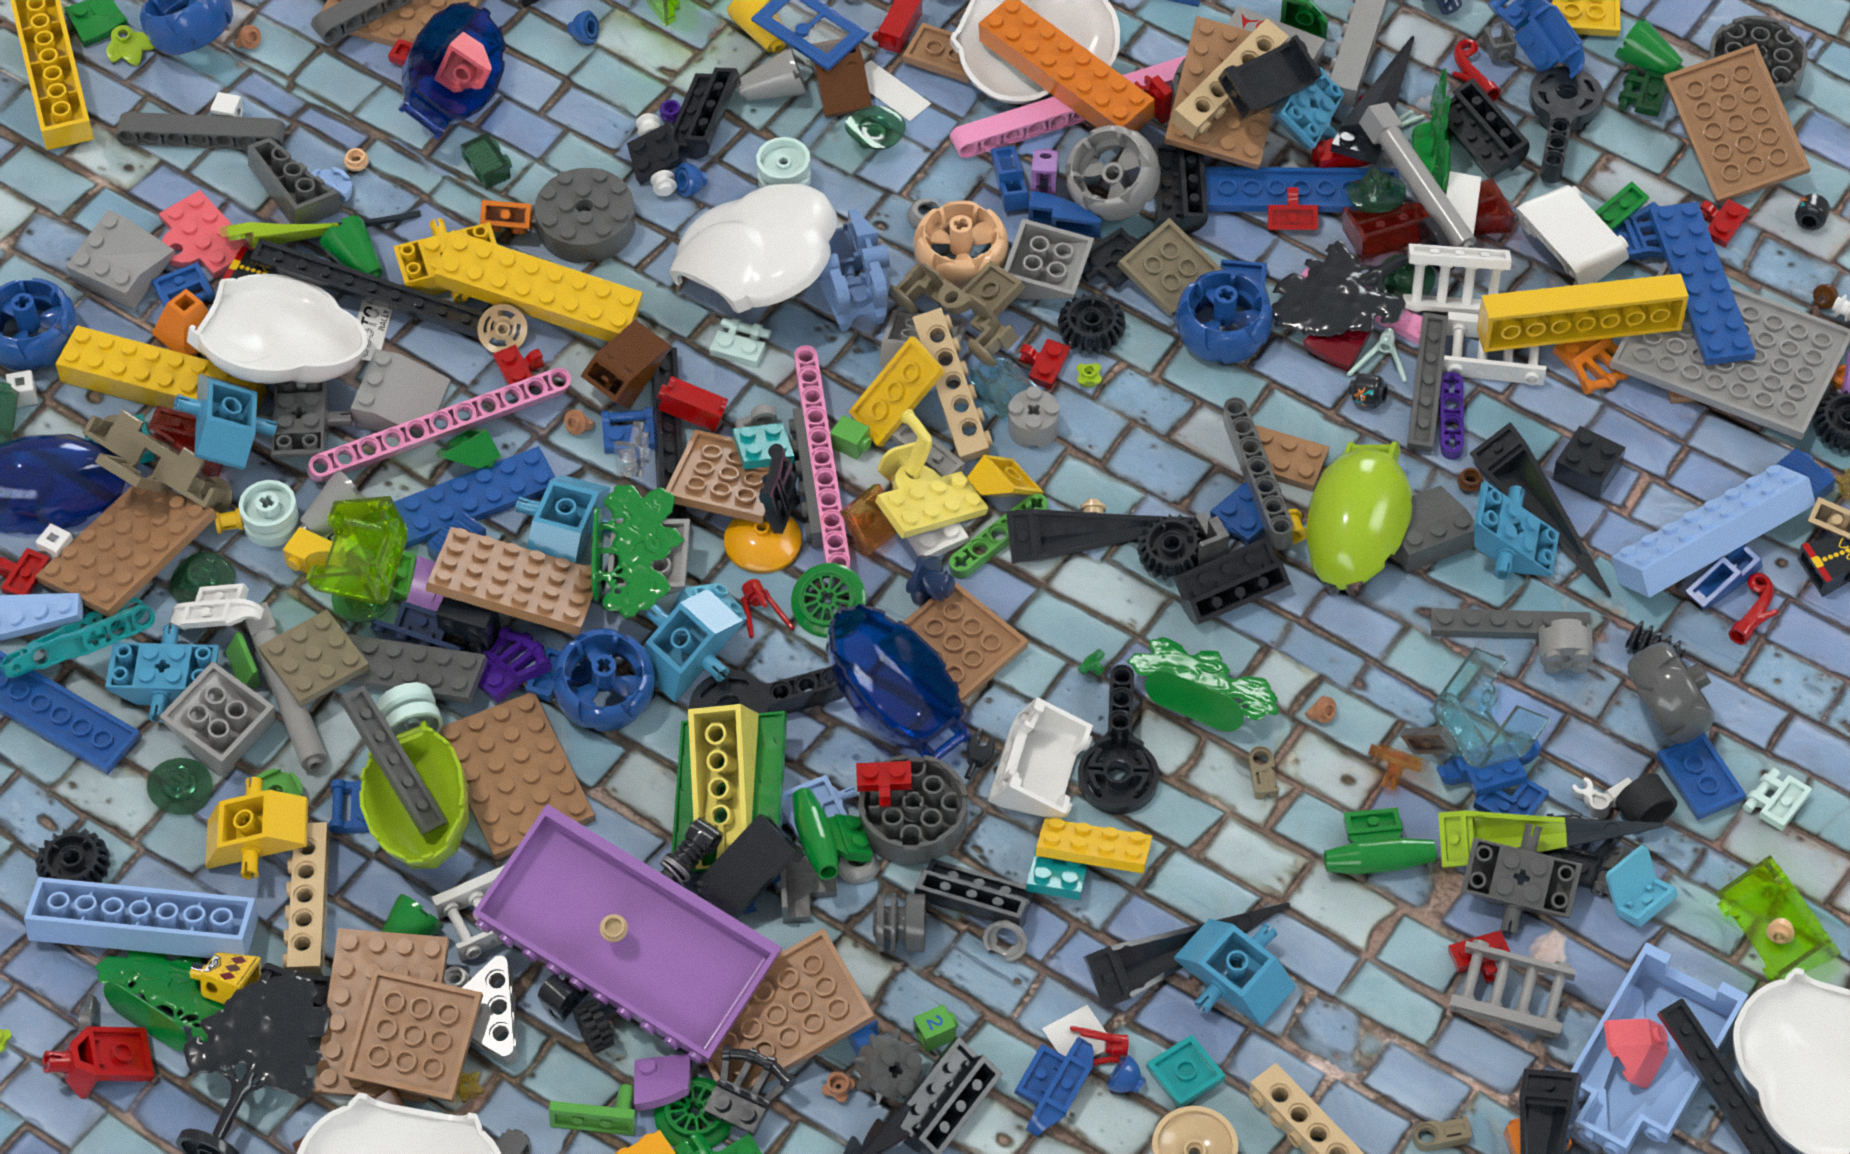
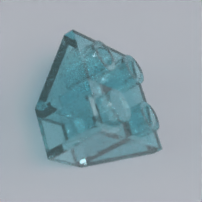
(999, 383)

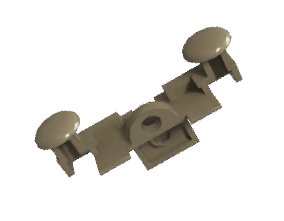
(985, 294)
(180, 472)

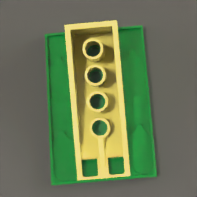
(729, 772)

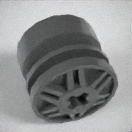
(900, 922)

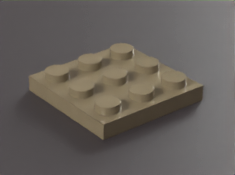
(1166, 265)
(313, 658)

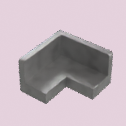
(1216, 538)
(800, 884)

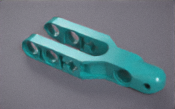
(73, 641)

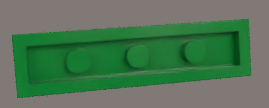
(1622, 205)

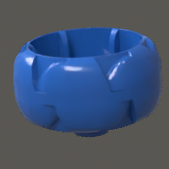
(184, 24)
(1226, 292)
(22, 301)
(597, 647)

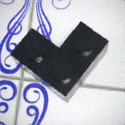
(476, 624)

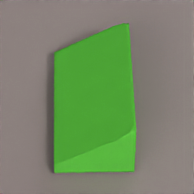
(404, 576)
(242, 662)

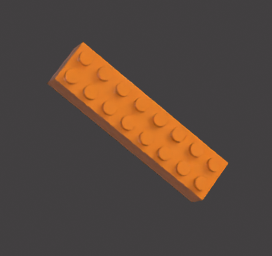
(1064, 67)

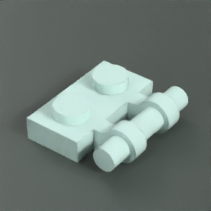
(739, 348)
(1784, 803)

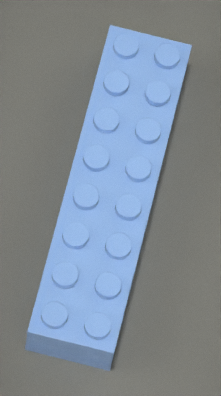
(1713, 530)
(140, 918)

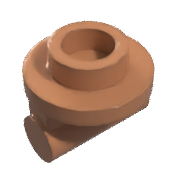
(248, 37)
(577, 422)
(1322, 710)

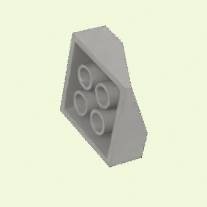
(119, 260)

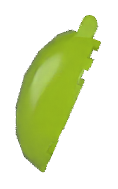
(1358, 514)
(446, 782)

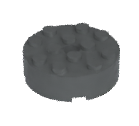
(1779, 46)
(585, 215)
(920, 820)

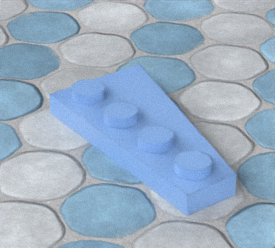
(37, 612)

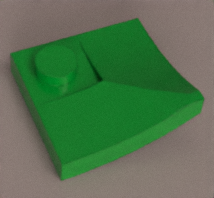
(94, 19)

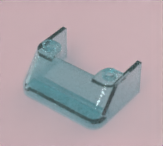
(1465, 713)

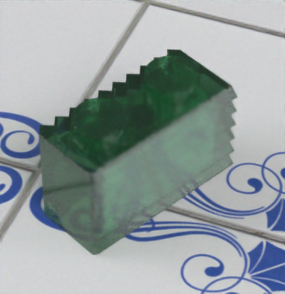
(486, 160)

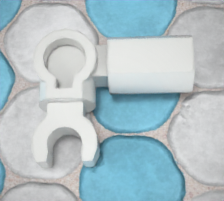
(1598, 802)

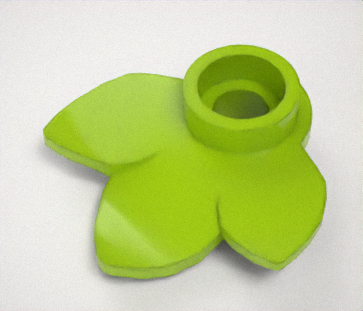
(128, 48)

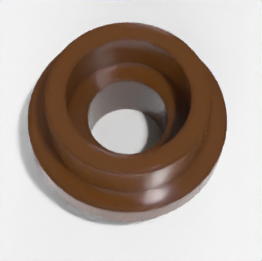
(1829, 292)
(1473, 475)

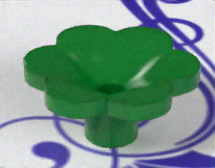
(1092, 663)

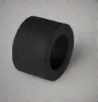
(1646, 800)

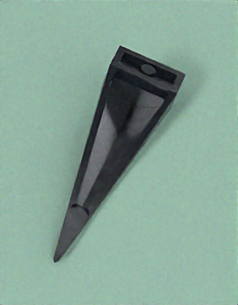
(1351, 137)
(1509, 463)
(1051, 534)
(1138, 964)
(1547, 1110)

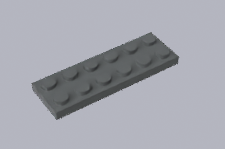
(448, 672)

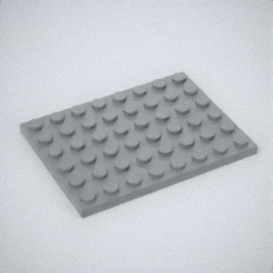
(1775, 389)

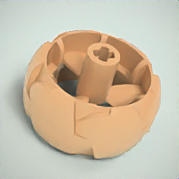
(961, 226)

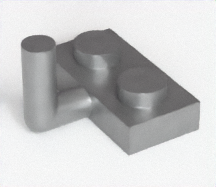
(1431, 741)

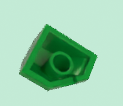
(1304, 16)
(471, 448)

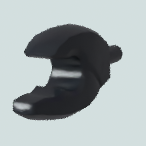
(978, 755)

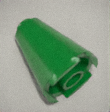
(1648, 50)
(352, 246)
(410, 918)

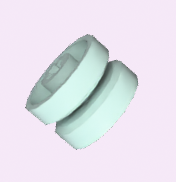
(783, 162)
(269, 513)
(408, 706)

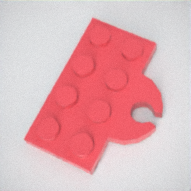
(196, 232)

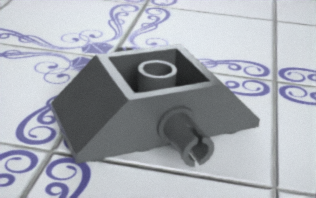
(303, 419)
(1549, 885)

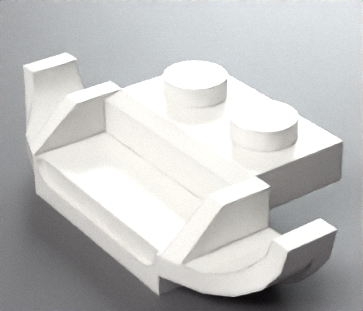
(216, 607)

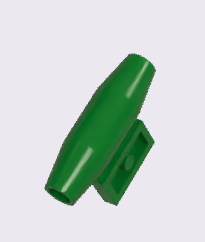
(828, 837)
(1377, 845)

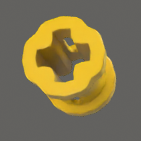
(228, 521)
(1299, 531)

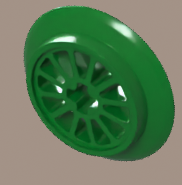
(834, 571)
(671, 1129)

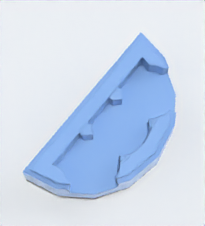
(336, 179)

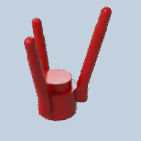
(756, 596)
(1114, 1044)

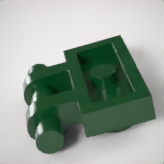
(1651, 92)

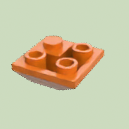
(176, 319)

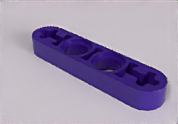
(1451, 415)

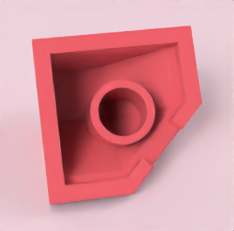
(464, 65)
(1640, 1048)

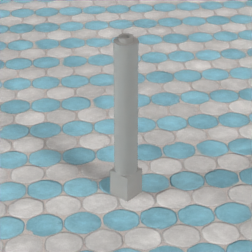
(1384, 129)
(296, 718)

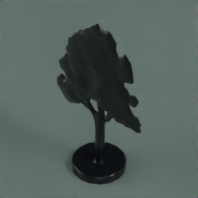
(1335, 293)
(269, 1033)

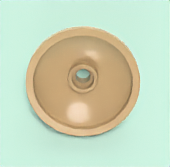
(1194, 1130)

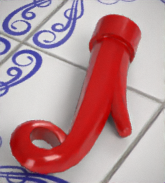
(1470, 71)
(1756, 615)

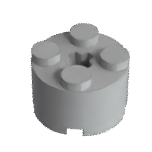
(1033, 418)
(1565, 646)

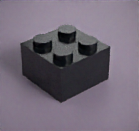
(1589, 463)

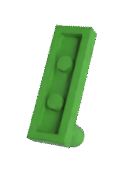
(597, 1118)

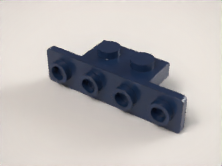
(416, 623)

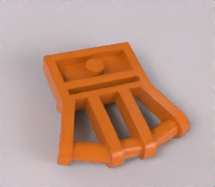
(1583, 354)

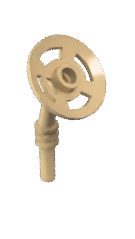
(501, 327)

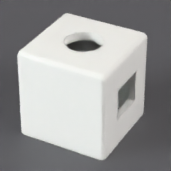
(227, 105)
(25, 385)
(50, 545)

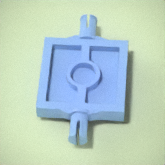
(827, 795)

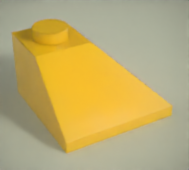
(1001, 478)

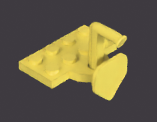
(919, 495)

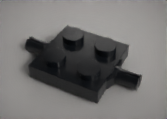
(1106, 255)

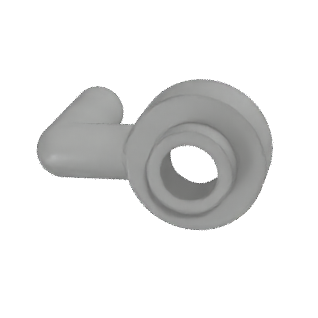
(760, 415)

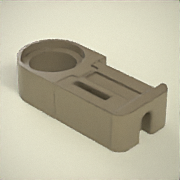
(1263, 775)
(1445, 1134)

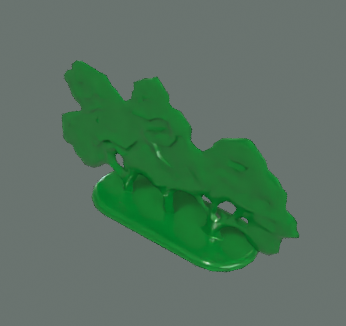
(1431, 138)
(637, 545)
(1200, 686)
(161, 984)

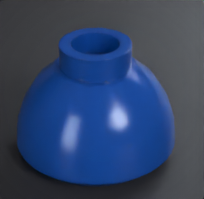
(584, 27)
(689, 179)
(1126, 1076)

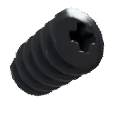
(1642, 638)

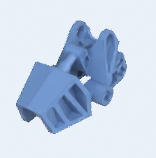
(855, 249)

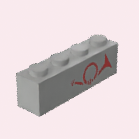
(1250, 21)

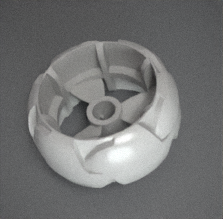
(1123, 197)

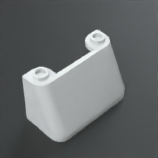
(1573, 234)
(1039, 761)

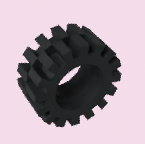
(593, 1026)

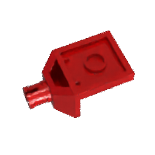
(102, 1056)

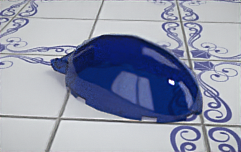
(429, 100)
(53, 482)
(894, 680)

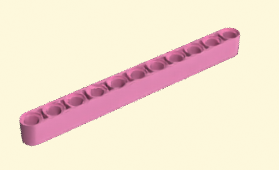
(1036, 118)
(447, 415)
(821, 451)

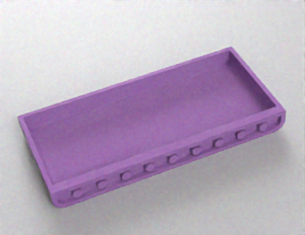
(676, 970)

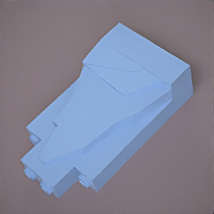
(1620, 1110)

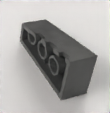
(290, 185)

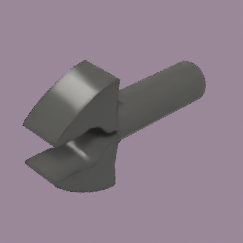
(87, 1016)

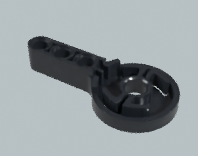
(1562, 115)
(764, 696)
(1119, 752)

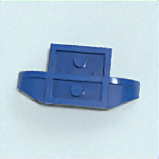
(1550, 38)
(1490, 778)
(1054, 1083)

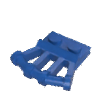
(1639, 245)

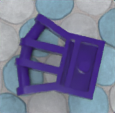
(499, 677)

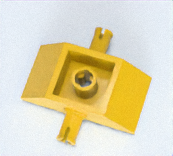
(421, 257)
(255, 827)

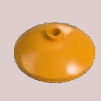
(761, 550)

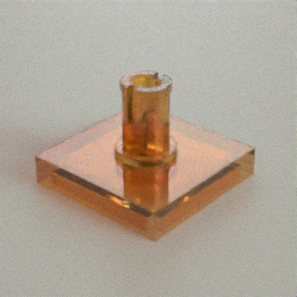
(867, 521)
(1397, 761)

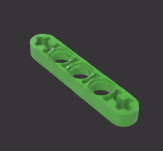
(986, 540)

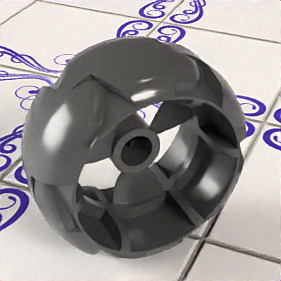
(1672, 692)

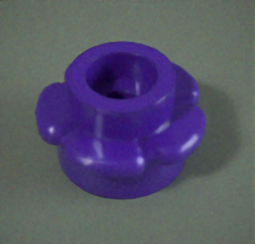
(669, 110)

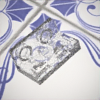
(633, 455)

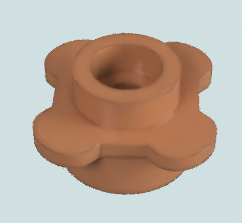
(835, 1079)

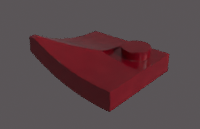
(1339, 349)

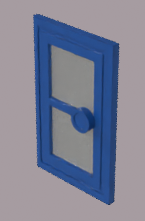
(811, 29)

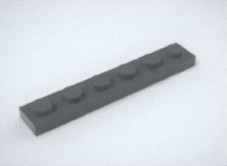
(1427, 382)
(806, 486)
(1496, 622)
(392, 760)

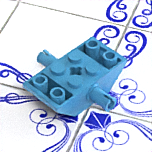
(1309, 112)
(224, 420)
(564, 517)
(1512, 534)
(690, 641)
(157, 672)
(1254, 987)

